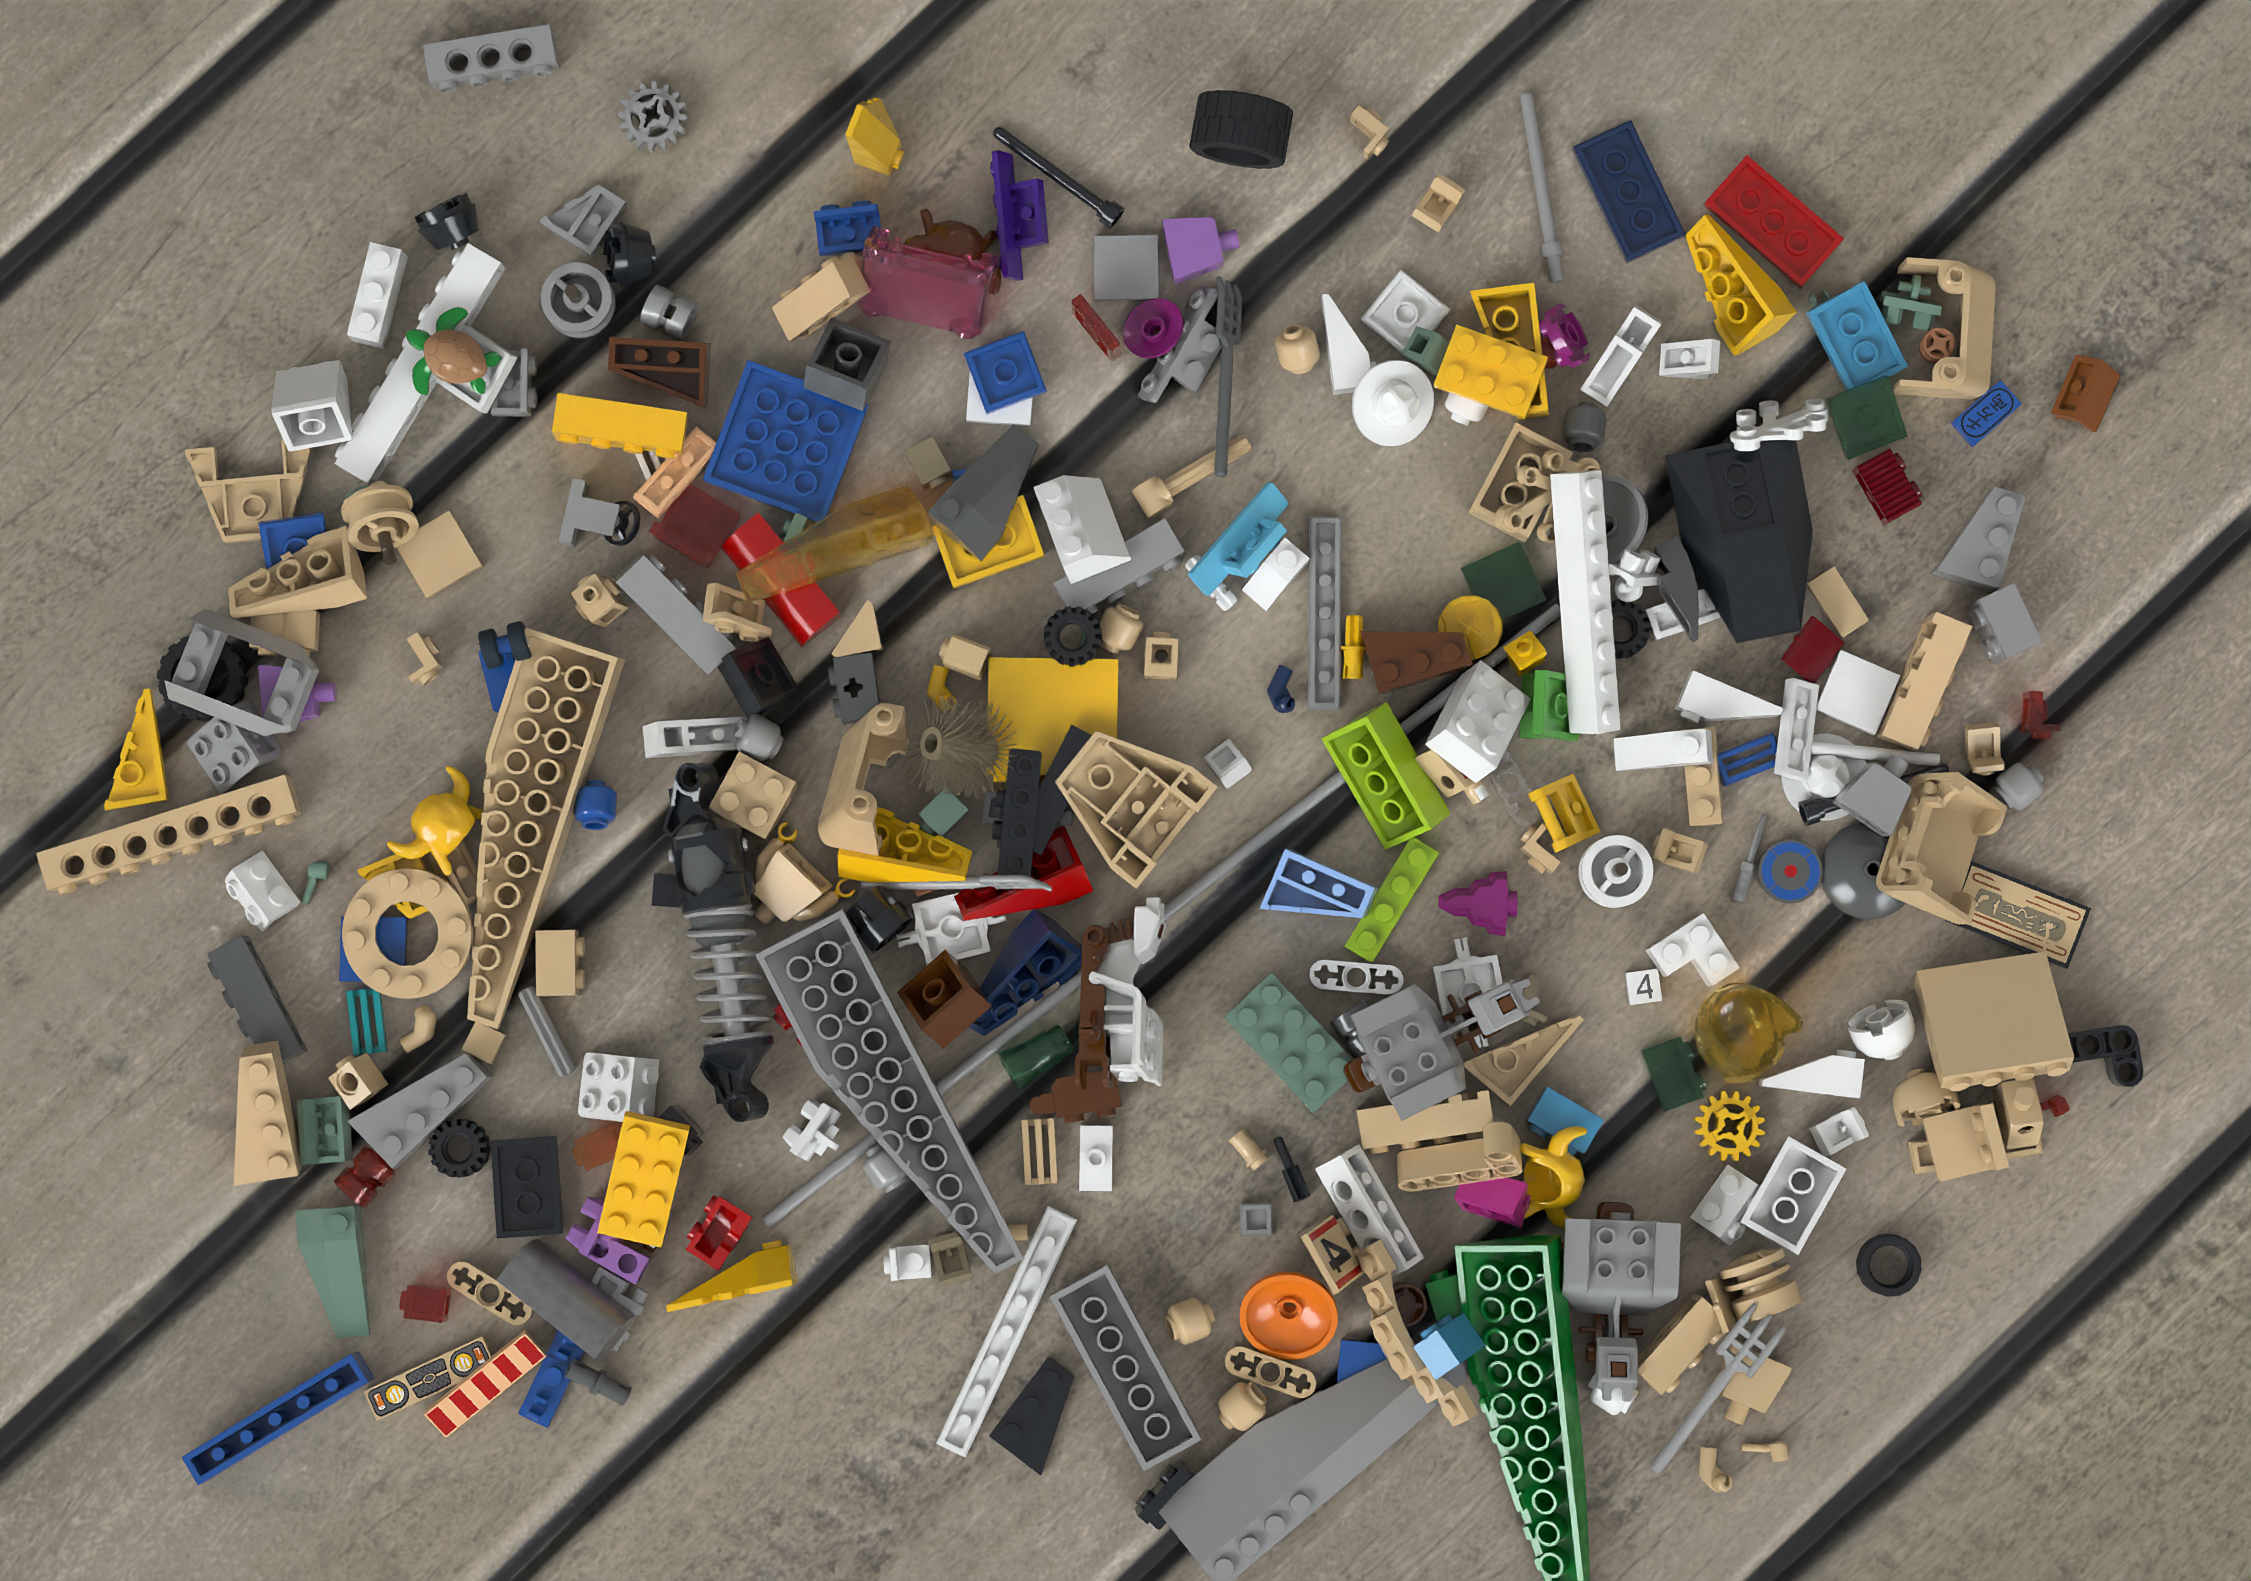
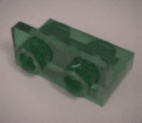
(1673, 1073)

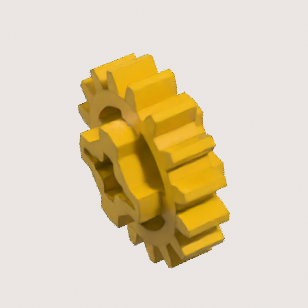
(1737, 1138)

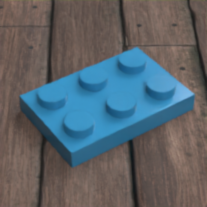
(1856, 337)

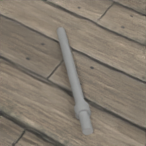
(1551, 248)

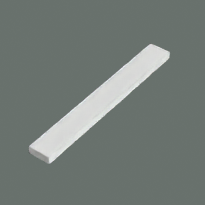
(1006, 1331)

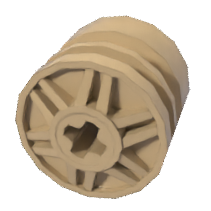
(1760, 1284)

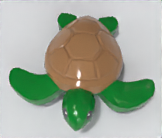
(450, 354)

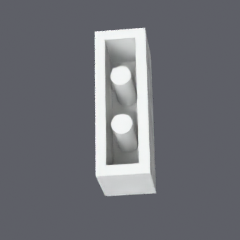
(377, 295)

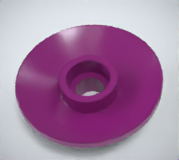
(1146, 321)

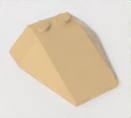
(1131, 801)

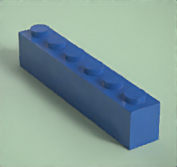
(278, 1418)

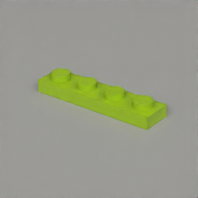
(1391, 899)

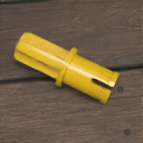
(1353, 648)

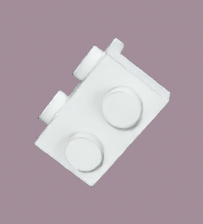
(260, 890)
(1726, 1205)

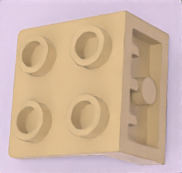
(1965, 1142)

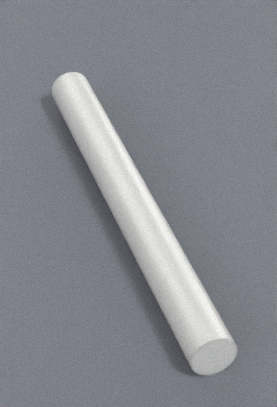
(1874, 753)

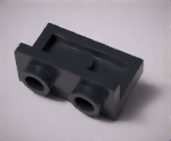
(1154, 1500)

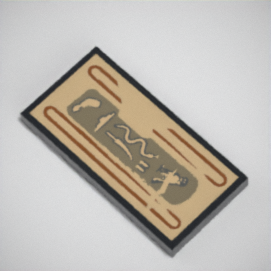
(2023, 915)

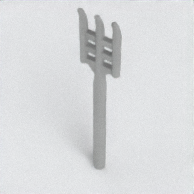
(971, 882)
(1733, 1364)

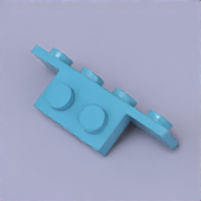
(1243, 542)

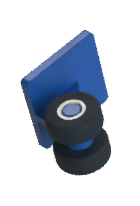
(499, 656)

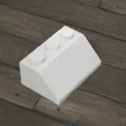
(1082, 525)
(1793, 1196)

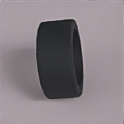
(1912, 1274)

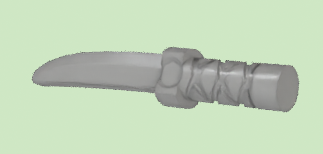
(1748, 867)

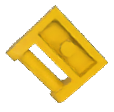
(1571, 809)

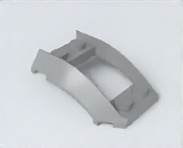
(202, 656)

